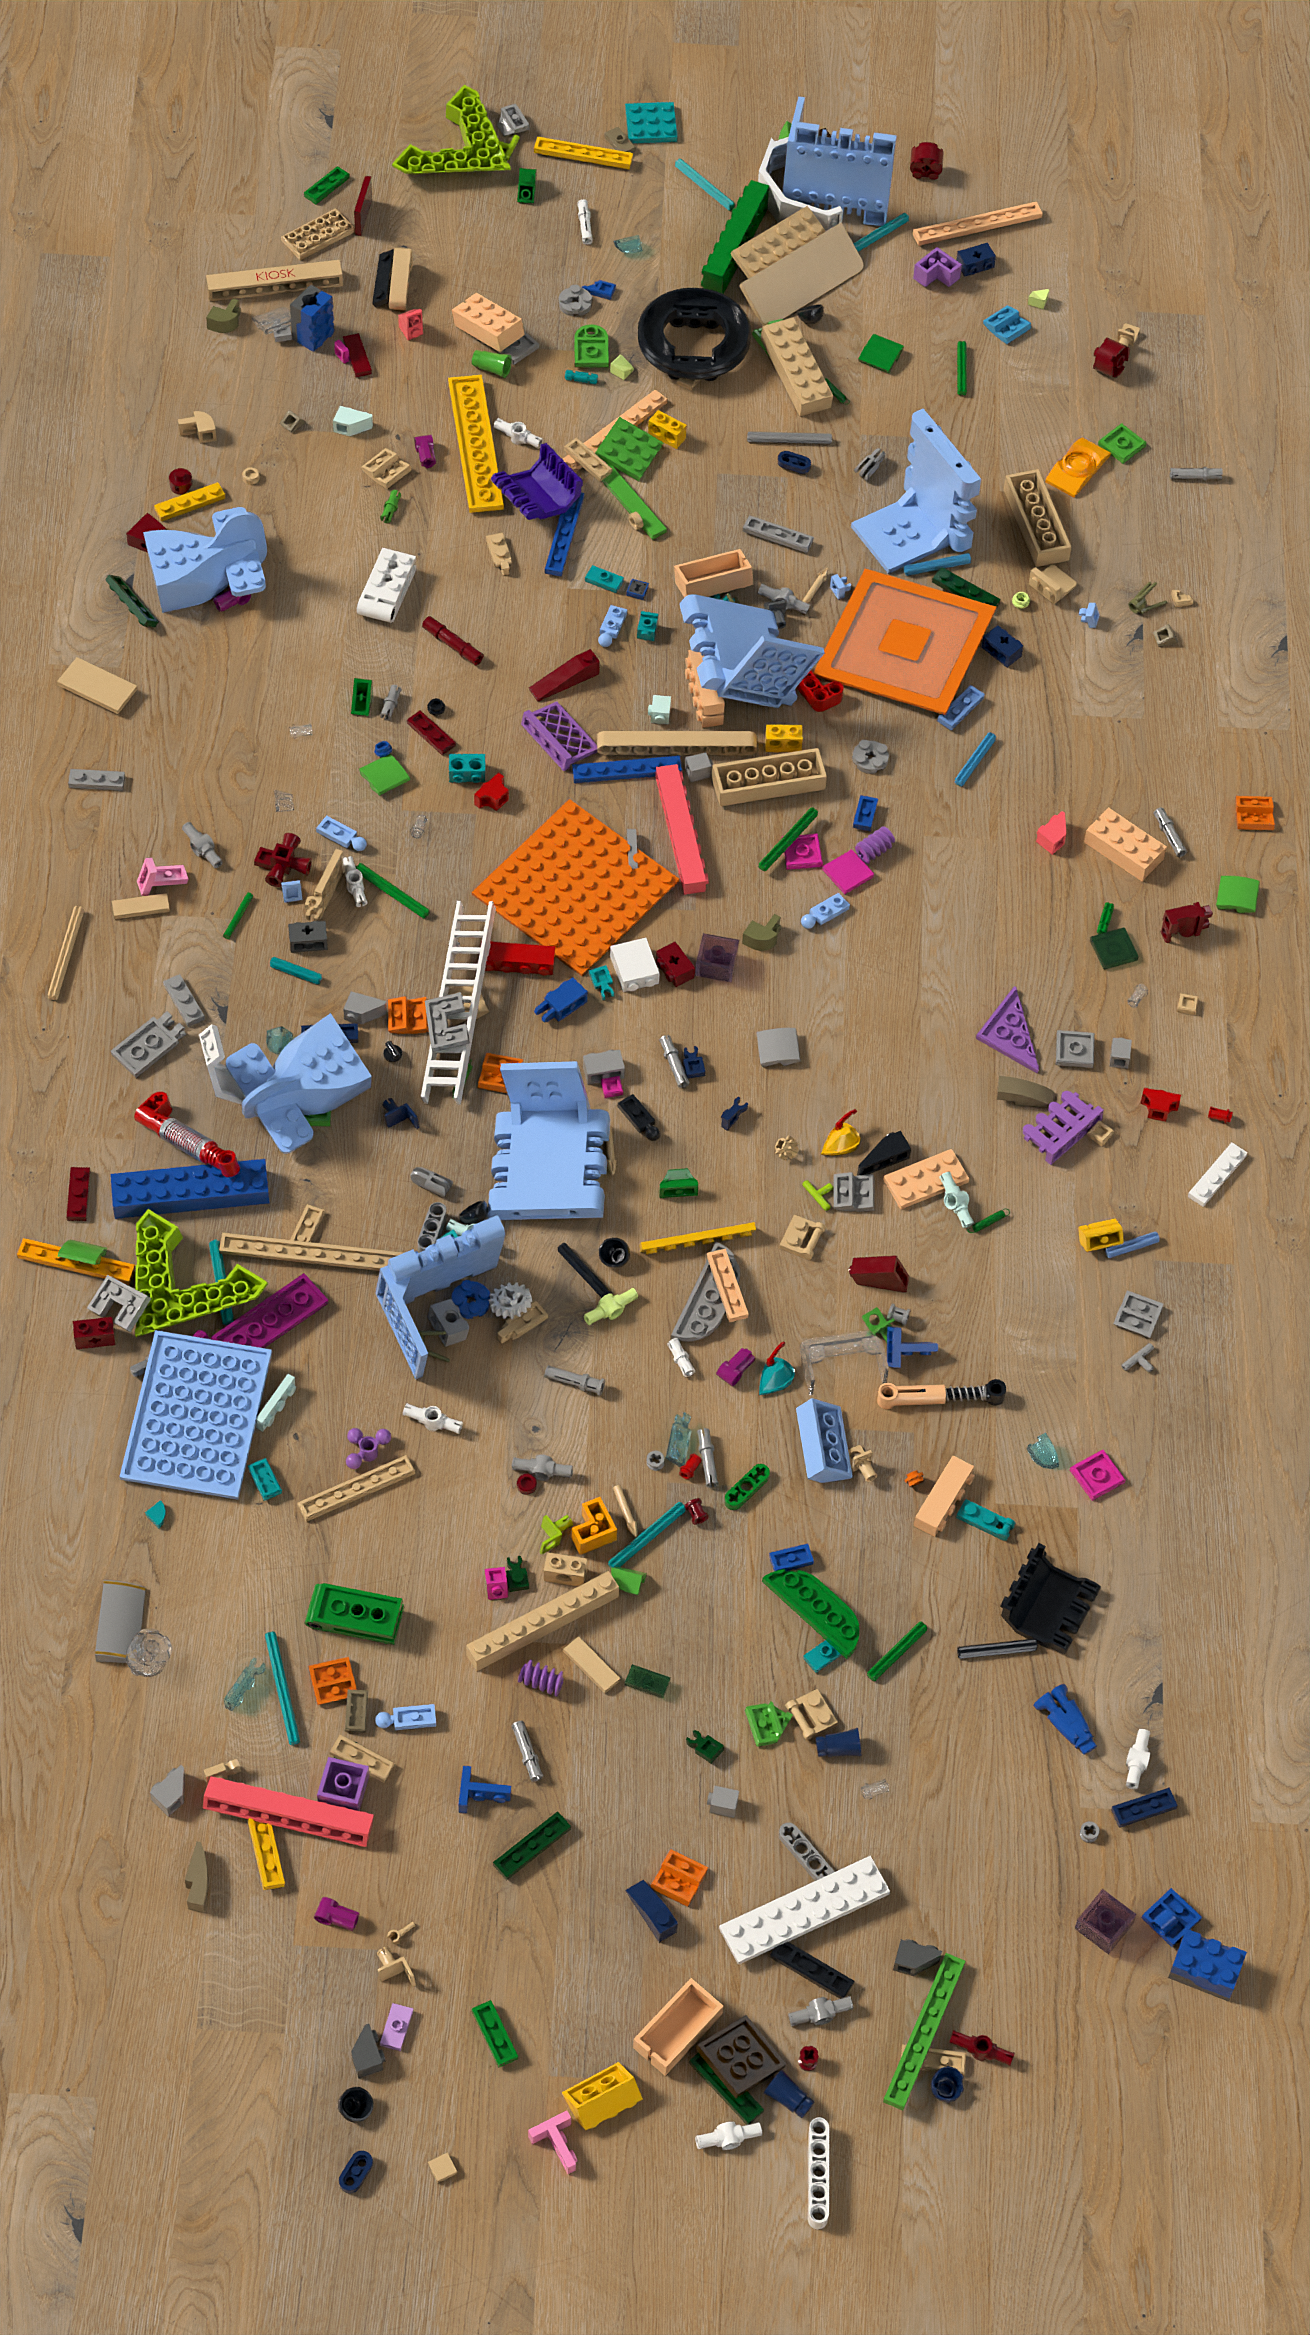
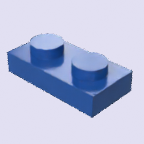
(865, 813)
(791, 1558)

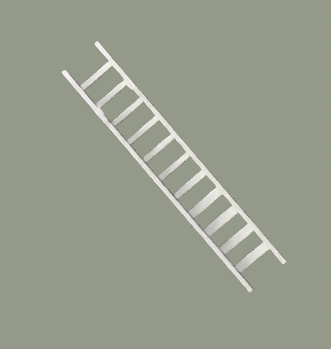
(453, 949)

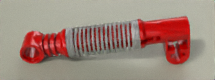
(154, 1116)

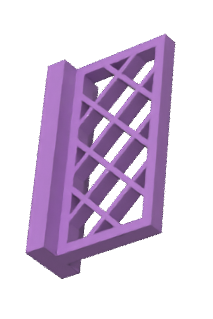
(548, 740)

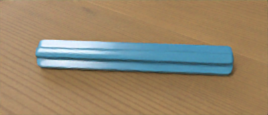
(937, 564)
(975, 759)

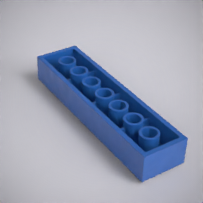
(188, 1189)

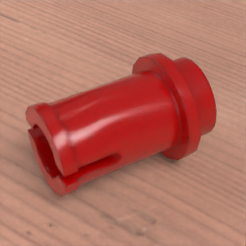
(1220, 1114)
(690, 1466)

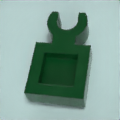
(516, 1576)
(706, 1747)

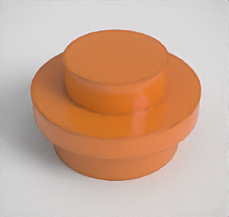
(914, 1478)

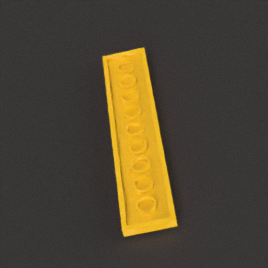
(475, 443)

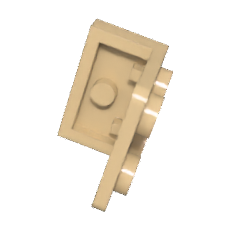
(1051, 583)

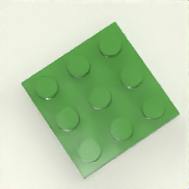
(629, 449)

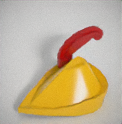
(842, 1138)

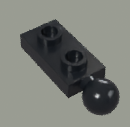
(639, 1117)

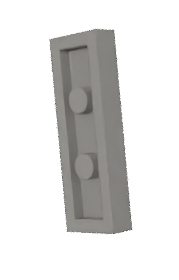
(96, 779)
(183, 1000)

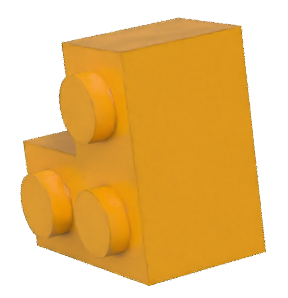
(596, 1530)

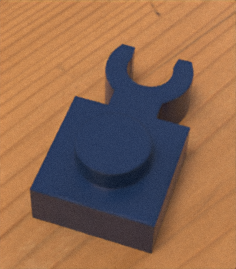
(693, 1065)

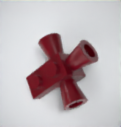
(282, 860)

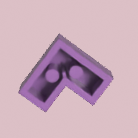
(937, 266)

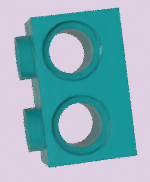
(463, 768)

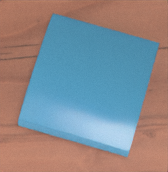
(1007, 324)

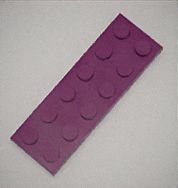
(275, 1315)

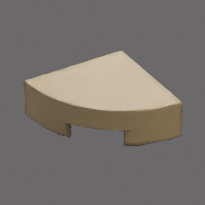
(1181, 599)

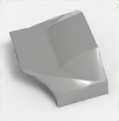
(512, 120)

